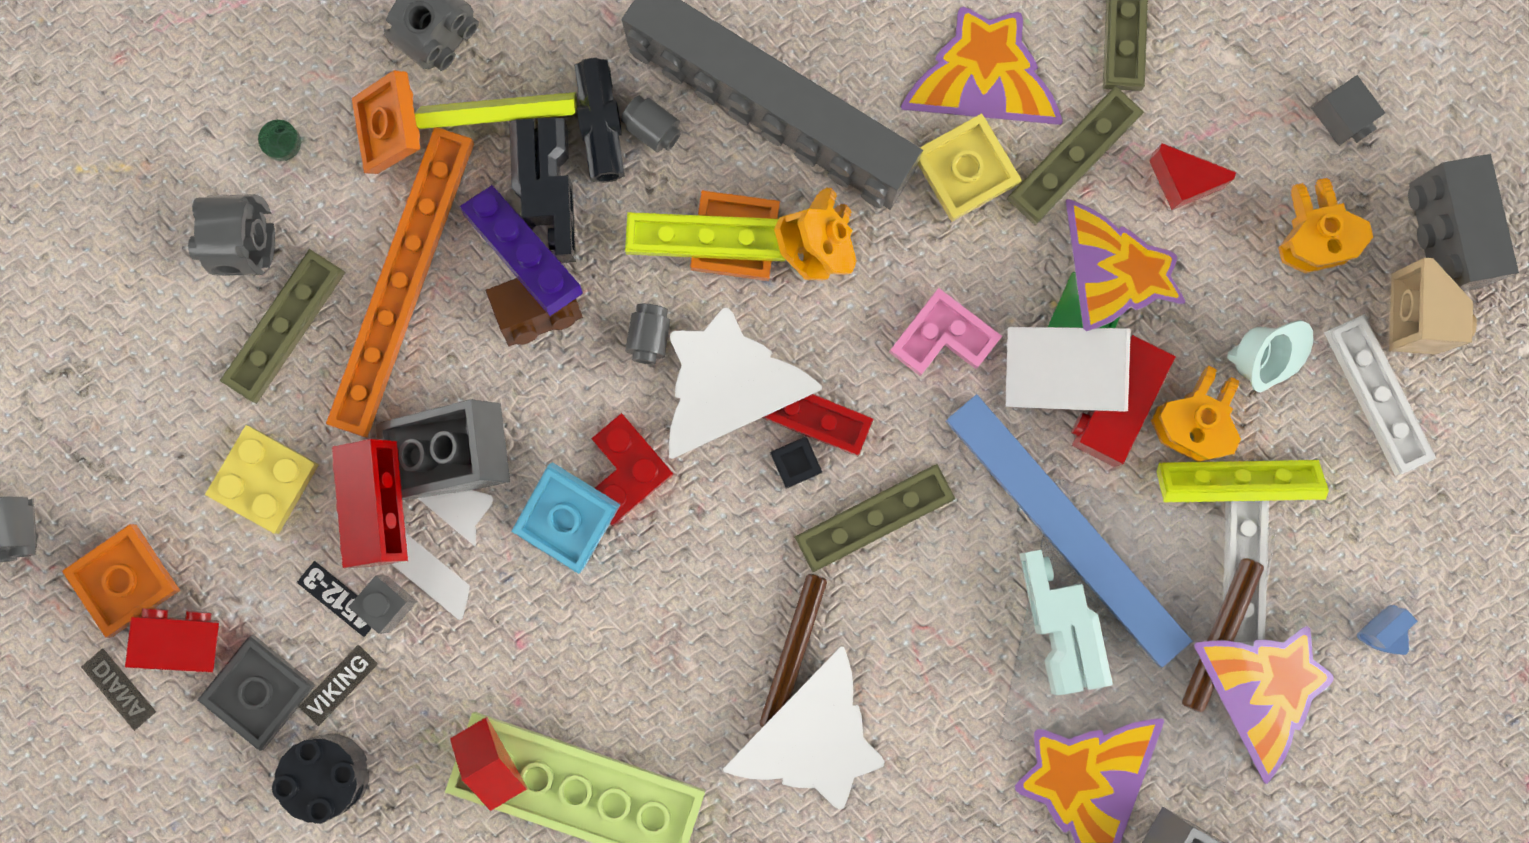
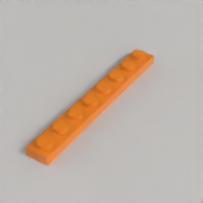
(400, 282)

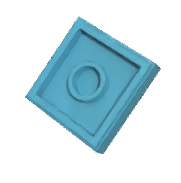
(565, 517)

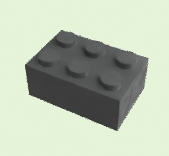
(1464, 222)

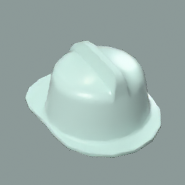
(1272, 354)

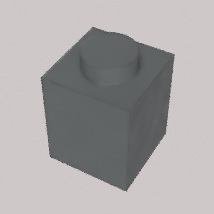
(1349, 111)
(382, 604)

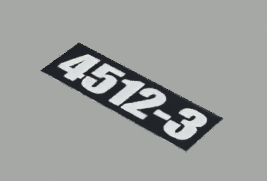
(333, 595)

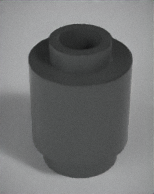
(651, 124)
(648, 333)

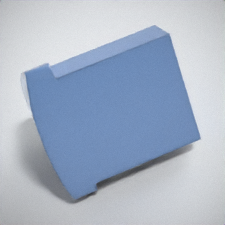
(1389, 631)

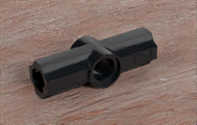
(599, 120)

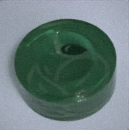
(279, 140)

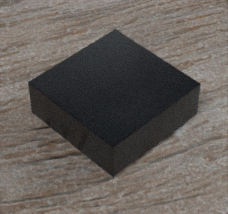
(796, 462)

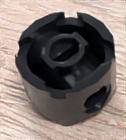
(321, 778)

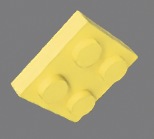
(967, 167)
(262, 479)

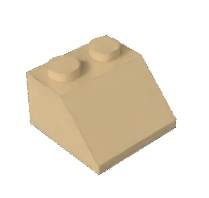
(1428, 310)

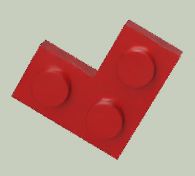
(637, 466)

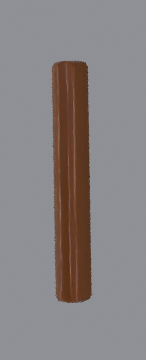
(1224, 628)
(794, 646)

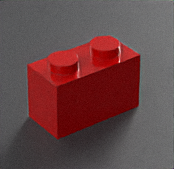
(172, 642)

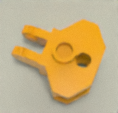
(1322, 235)
(820, 236)
(1203, 418)

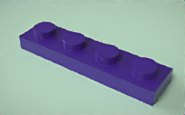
(521, 250)

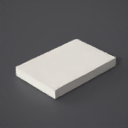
(1068, 368)

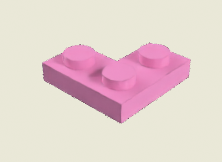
(948, 324)

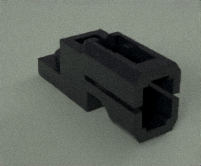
(538, 180)

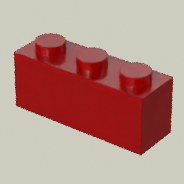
(1113, 433)
(369, 503)

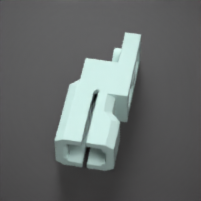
(1074, 630)

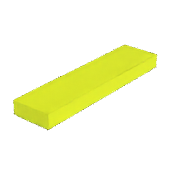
(496, 110)
(702, 236)
(1242, 481)

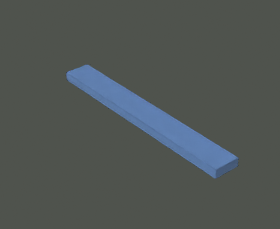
(1069, 531)

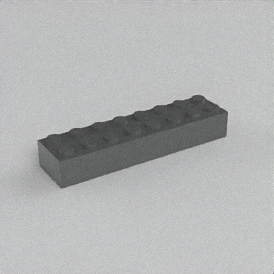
(772, 98)

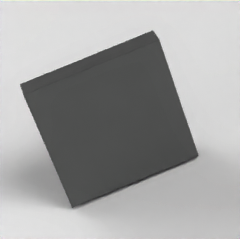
(256, 692)

